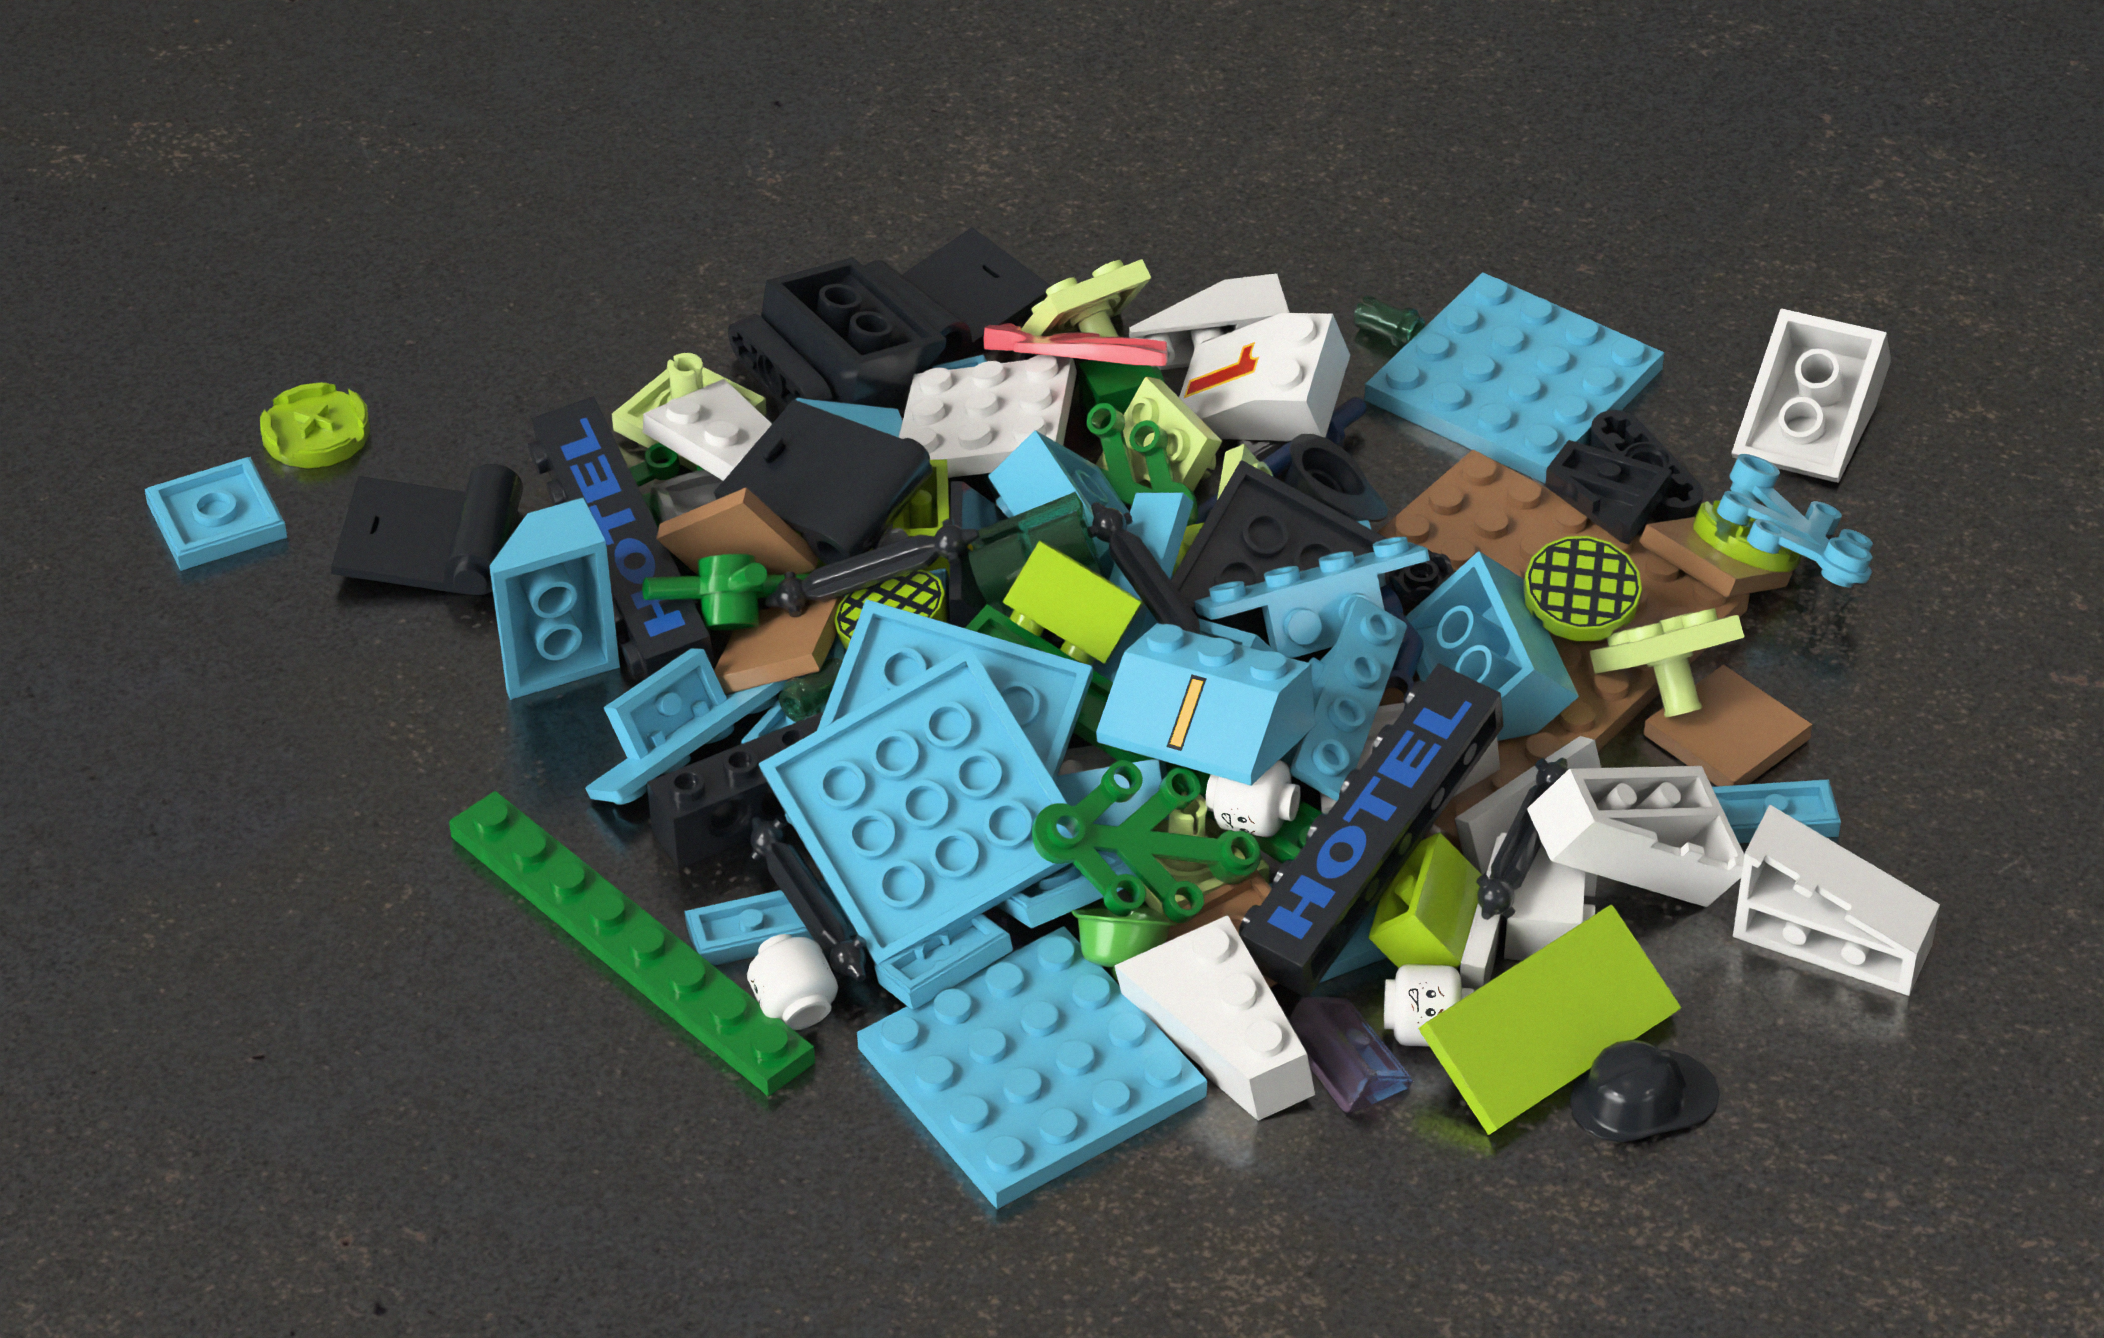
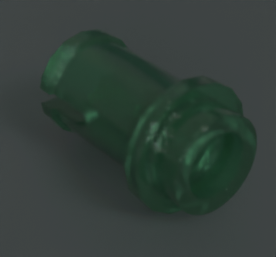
(1388, 321)
(808, 695)

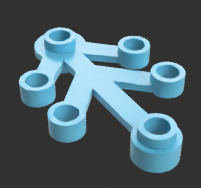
(1842, 558)

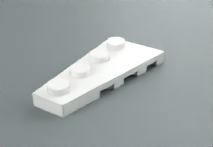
(708, 427)

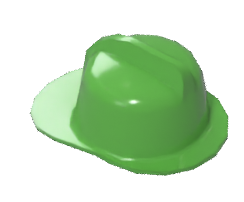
(1113, 938)

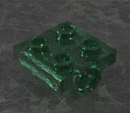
(1008, 544)

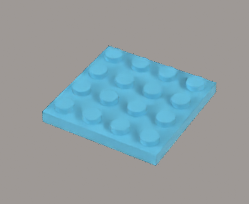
(1512, 375)
(897, 645)
(919, 805)
(1031, 1067)

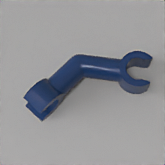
(1409, 650)

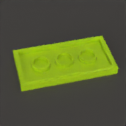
(1548, 1018)

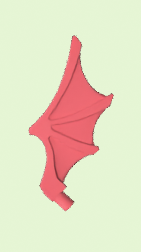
(1077, 345)

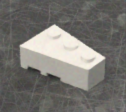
(1642, 829)
(1831, 906)
(1222, 1016)

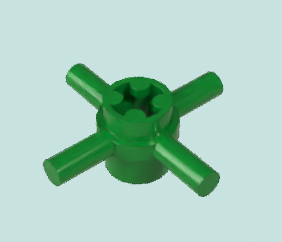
(724, 589)

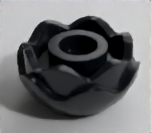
(1418, 581)

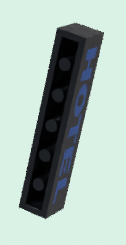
(587, 464)
(1371, 829)

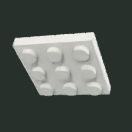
(988, 410)

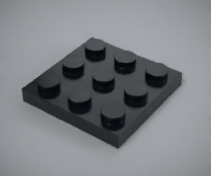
(1258, 529)

